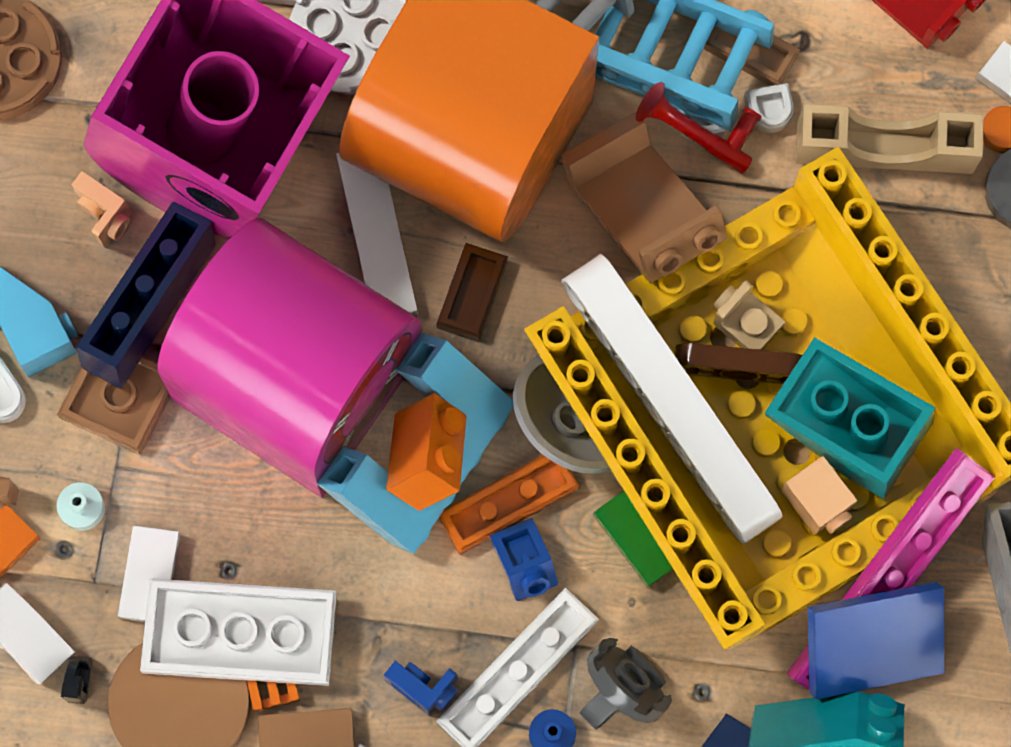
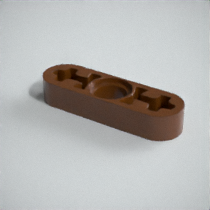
(736, 362)

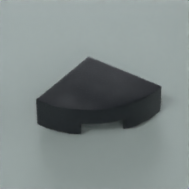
(77, 680)

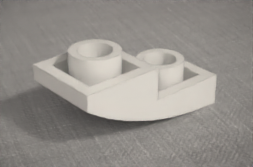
(29, 637)

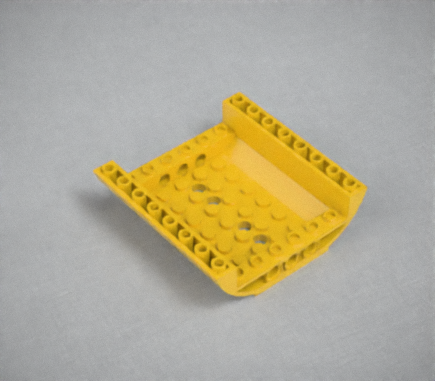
(832, 274)

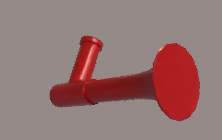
(657, 106)

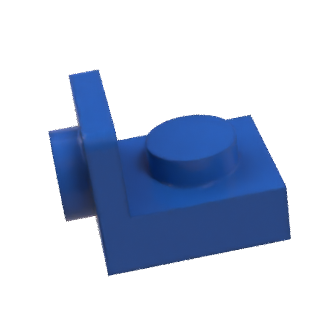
(525, 560)
(413, 685)

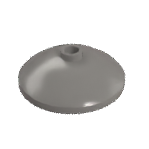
(552, 422)

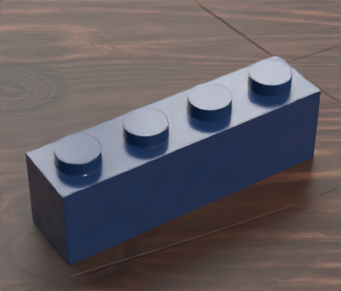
(146, 295)

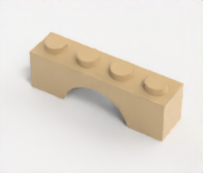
(931, 144)

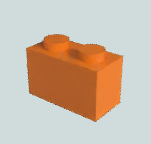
(426, 452)

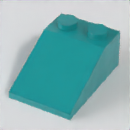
(851, 417)
(832, 721)

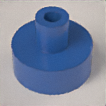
(553, 720)

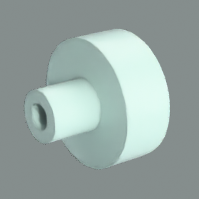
(85, 515)

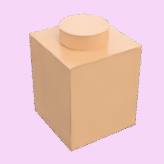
(820, 497)

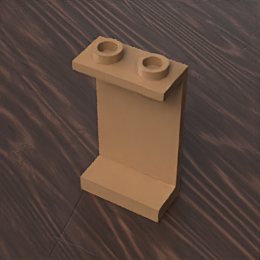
(641, 199)

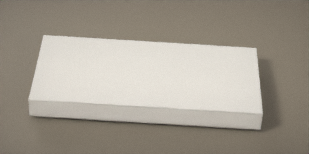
(238, 632)

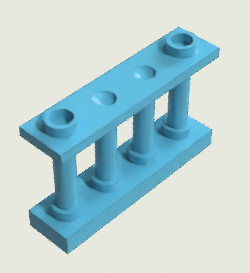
(638, 75)

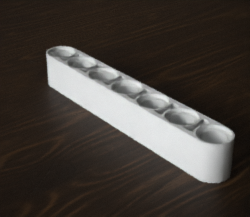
(672, 399)

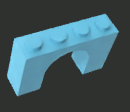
(361, 482)

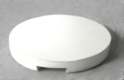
(350, 26)

